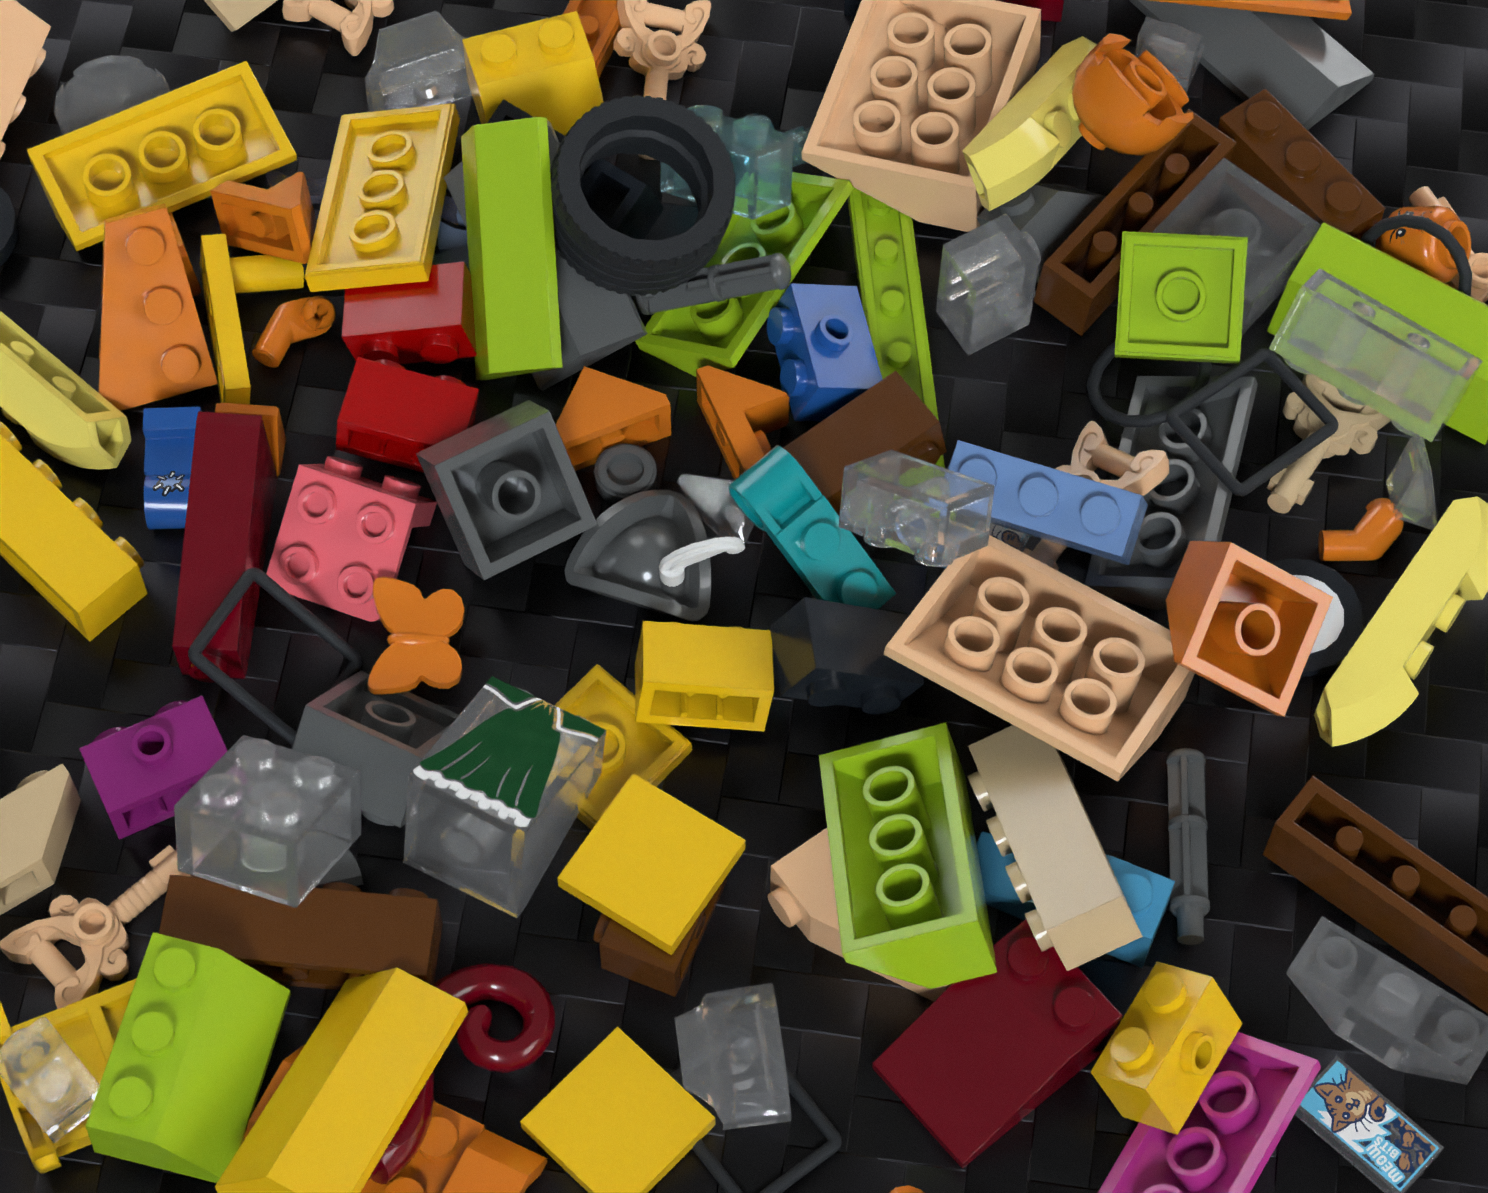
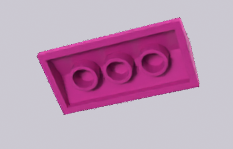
(1228, 1129)

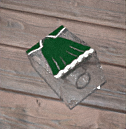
(500, 794)

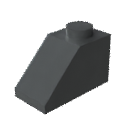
(1047, 214)

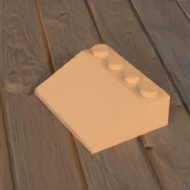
(915, 93)
(1046, 656)

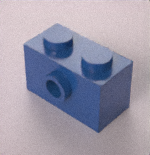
(822, 348)

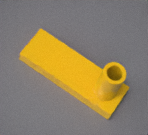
(221, 280)

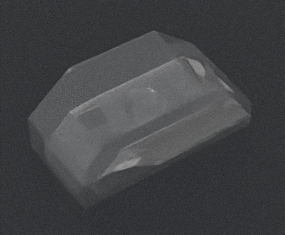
(417, 65)
(736, 1056)

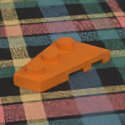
(148, 314)

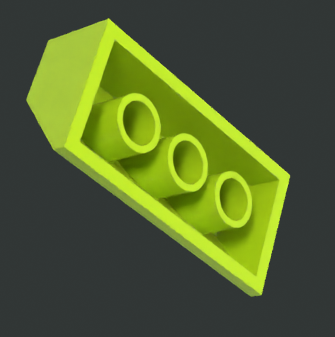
(906, 859)

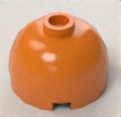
(1127, 99)

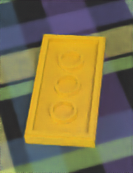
(383, 198)

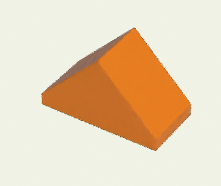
(610, 413)

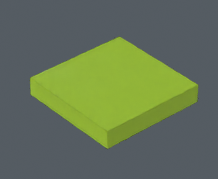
(1181, 297)

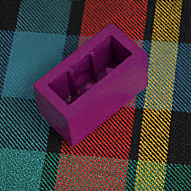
(153, 763)

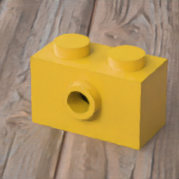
(703, 676)
(1167, 1047)

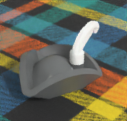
(650, 555)

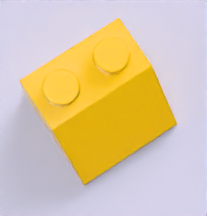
(536, 67)

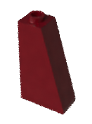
(223, 537)

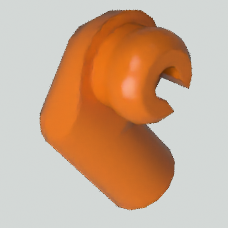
(293, 323)
(1367, 540)

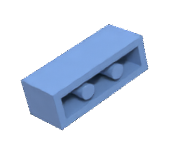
(1055, 503)

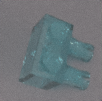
(760, 161)

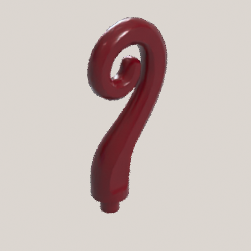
(470, 986)

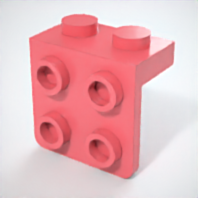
(344, 535)

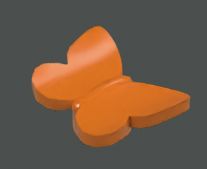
(417, 637)

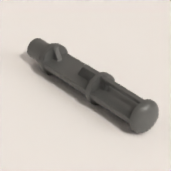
(721, 283)
(1188, 843)

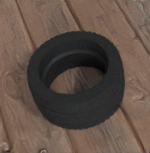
(665, 134)

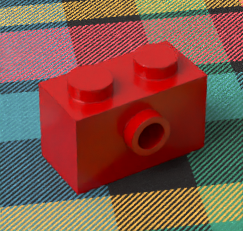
(413, 319)
(401, 412)

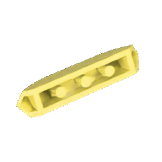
(1028, 131)
(57, 405)
(1375, 676)

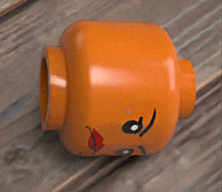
(1422, 249)

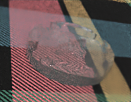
(104, 89)

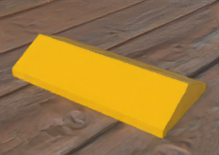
(161, 153)
(347, 1088)

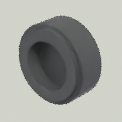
(624, 472)

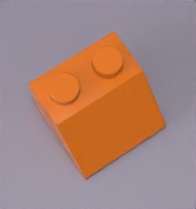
(1243, 622)

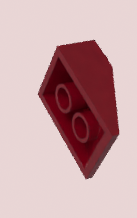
(997, 1045)

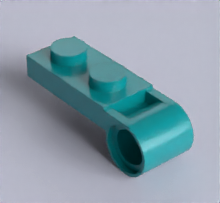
(807, 532)

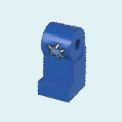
(168, 464)

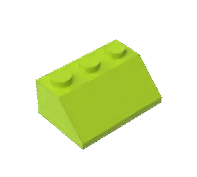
(187, 1060)

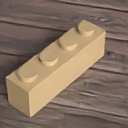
(1054, 847)

